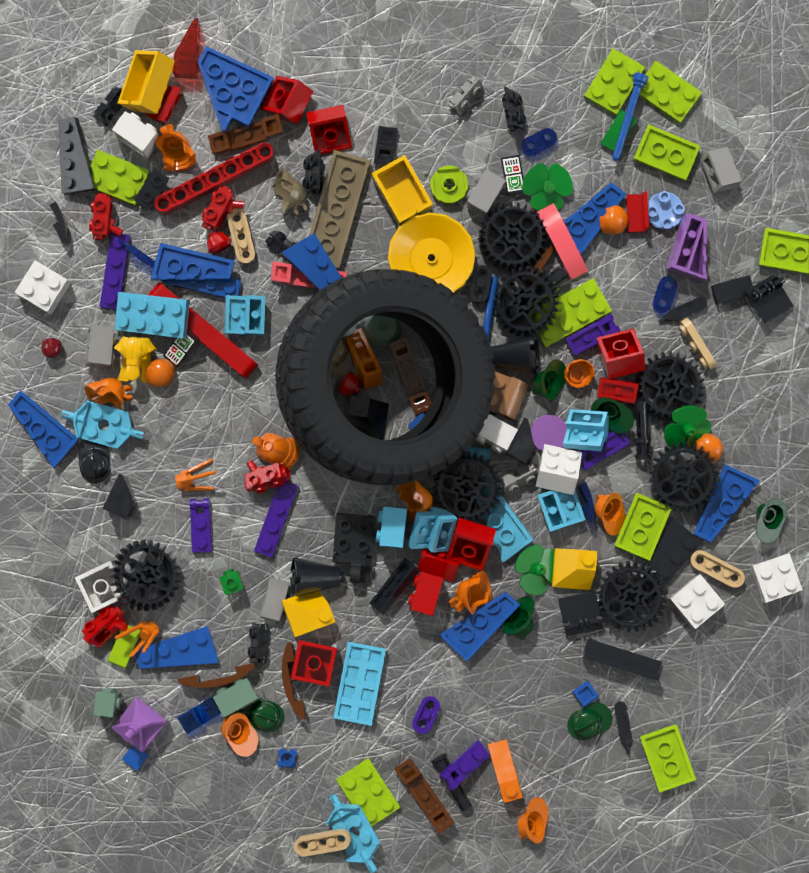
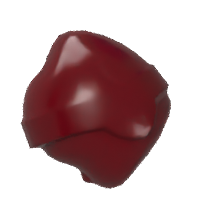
(51, 347)

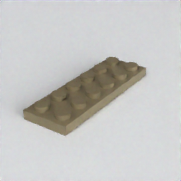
(339, 203)

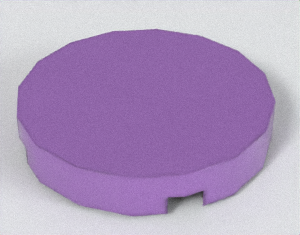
(549, 431)

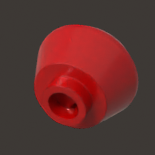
(218, 242)
(350, 385)

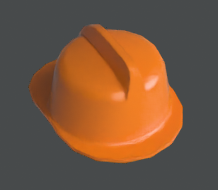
(611, 512)
(240, 734)
(533, 822)

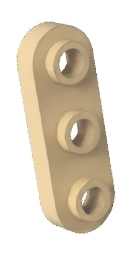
(238, 228)
(697, 344)
(725, 572)
(315, 845)

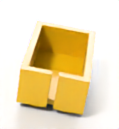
(146, 81)
(402, 190)

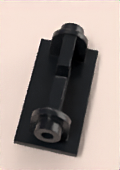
(106, 112)
(151, 189)
(278, 241)
(257, 651)

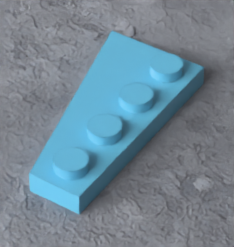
(510, 531)

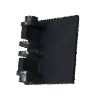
(512, 103)
(313, 168)
(769, 297)
(580, 613)

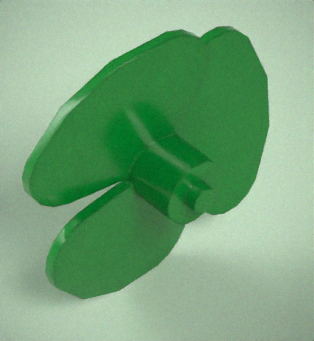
(547, 180)
(691, 425)
(538, 564)

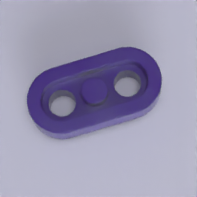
(426, 715)

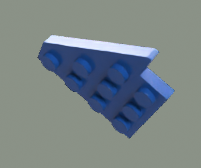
(233, 87)

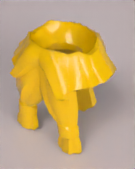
(134, 353)

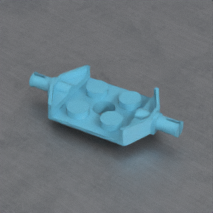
(87, 422)
(362, 846)

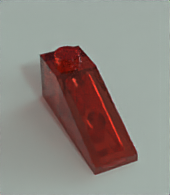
(188, 53)

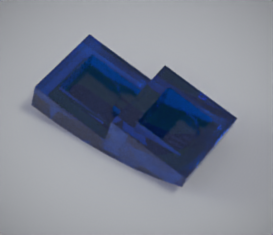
(588, 508)
(199, 715)

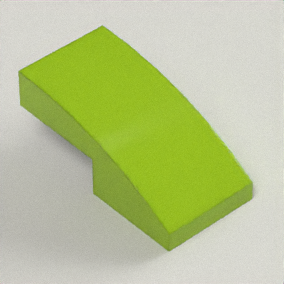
(123, 648)

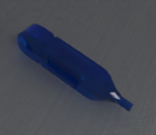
(138, 254)

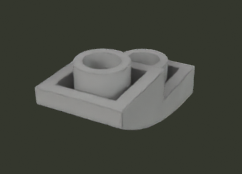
(272, 604)

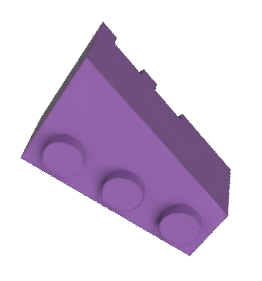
(689, 249)

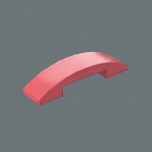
(562, 241)
(289, 275)

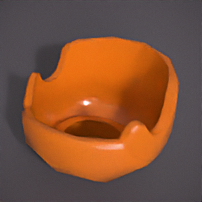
(614, 220)
(160, 373)
(579, 373)
(712, 444)

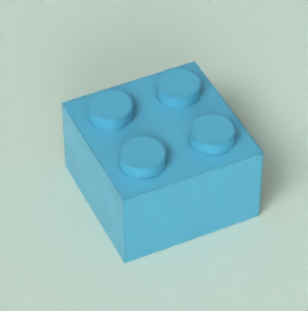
(392, 527)

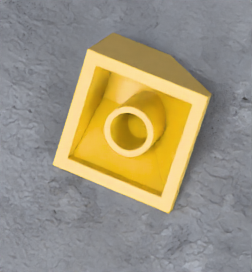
(574, 568)
(307, 613)

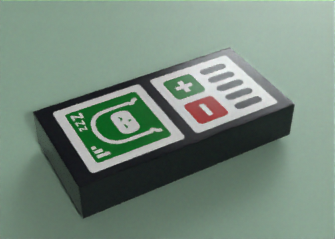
(512, 174)
(181, 348)

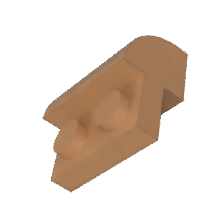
(507, 396)

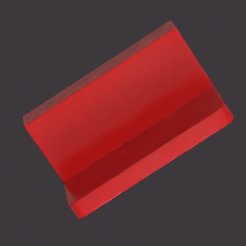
(168, 104)
(637, 213)
(617, 390)
(437, 565)

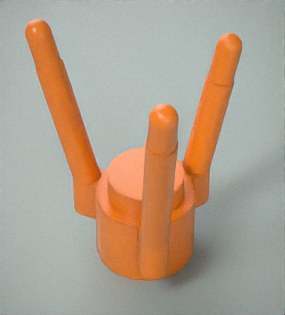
(185, 480)
(147, 632)

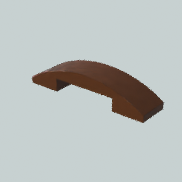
(244, 136)
(410, 375)
(194, 681)
(298, 705)
(424, 795)

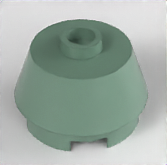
(382, 330)

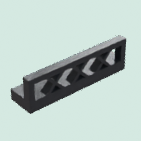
(622, 659)

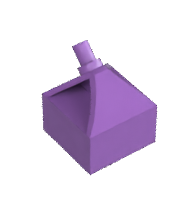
(140, 724)

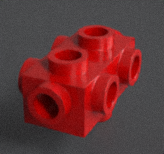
(222, 203)
(102, 222)
(263, 477)
(104, 625)

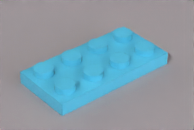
(152, 315)
(359, 683)

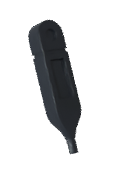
(685, 309)
(623, 724)

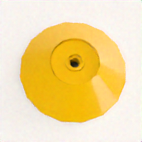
(434, 236)

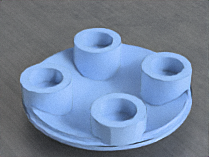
(665, 210)

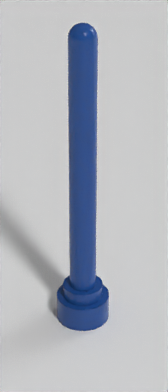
(639, 81)
(490, 304)

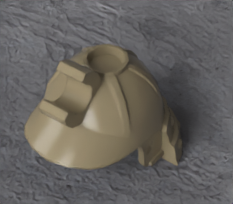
(290, 191)

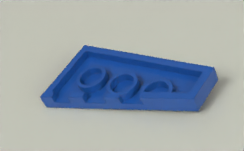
(189, 265)
(213, 287)
(185, 649)

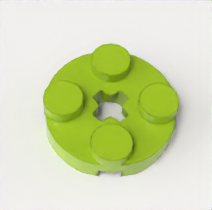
(442, 193)

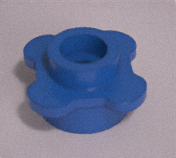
(287, 763)

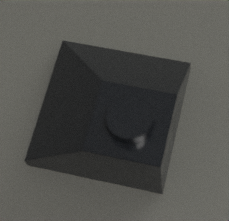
(368, 416)
(522, 444)
(121, 499)

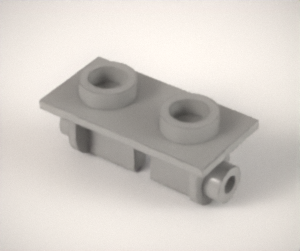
(472, 89)
(527, 476)

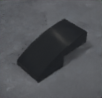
(385, 145)
(61, 226)
(731, 289)

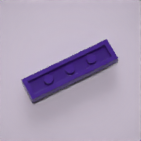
(114, 271)
(275, 519)

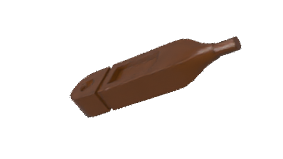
(541, 263)

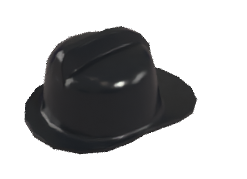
(94, 461)

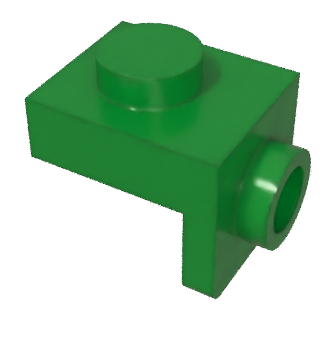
(231, 581)

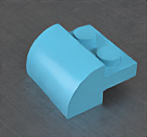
(244, 315)
(586, 430)
(560, 509)
(433, 530)

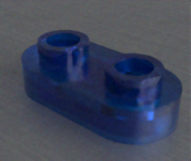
(539, 142)
(665, 294)

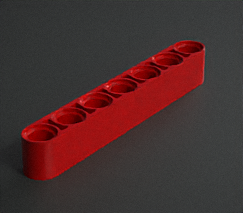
(209, 187)
(213, 338)

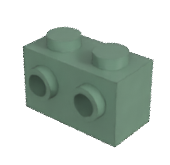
(236, 697)
(108, 702)

